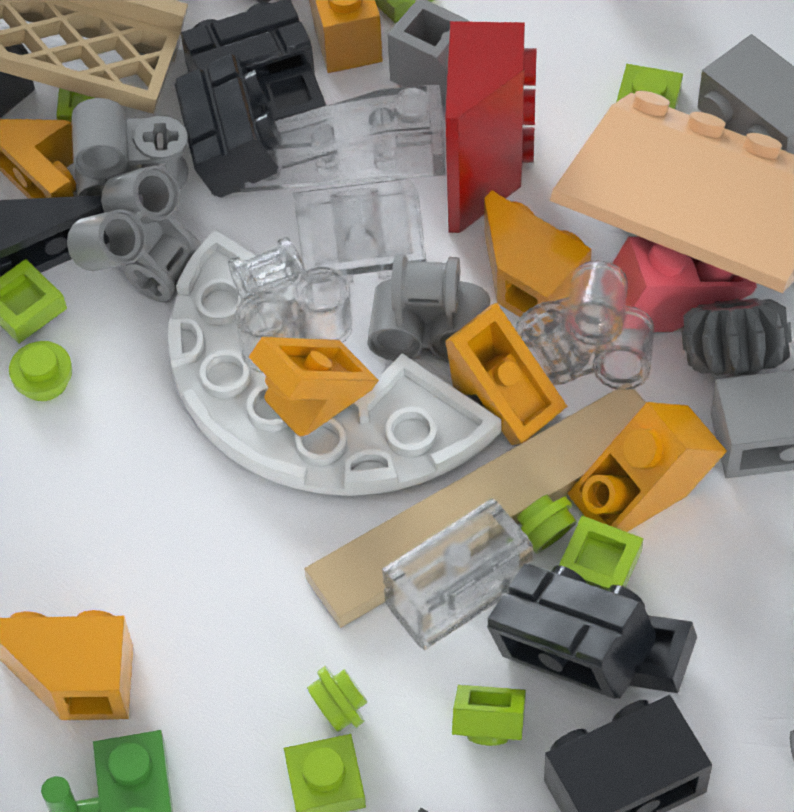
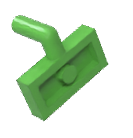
(129, 778)

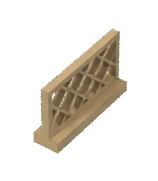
(111, 25)

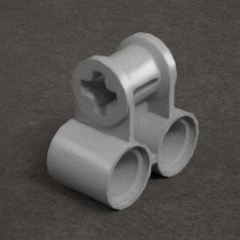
(112, 145)
(142, 238)
(422, 308)

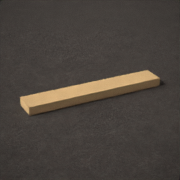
(548, 463)

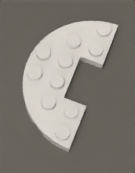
(382, 443)

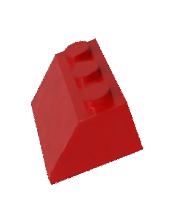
(487, 115)

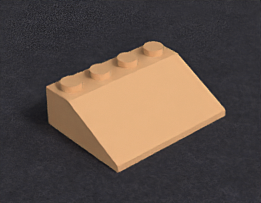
(688, 187)

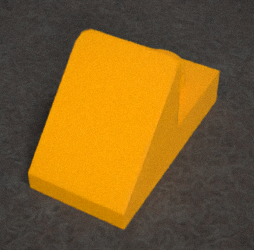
(37, 156)
(499, 368)
(310, 379)

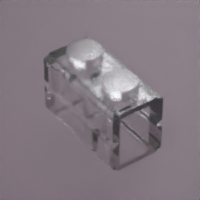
(456, 573)

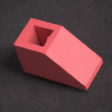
(672, 283)

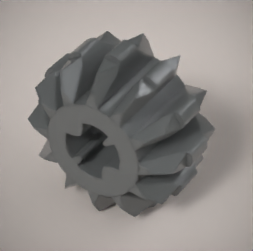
(736, 336)

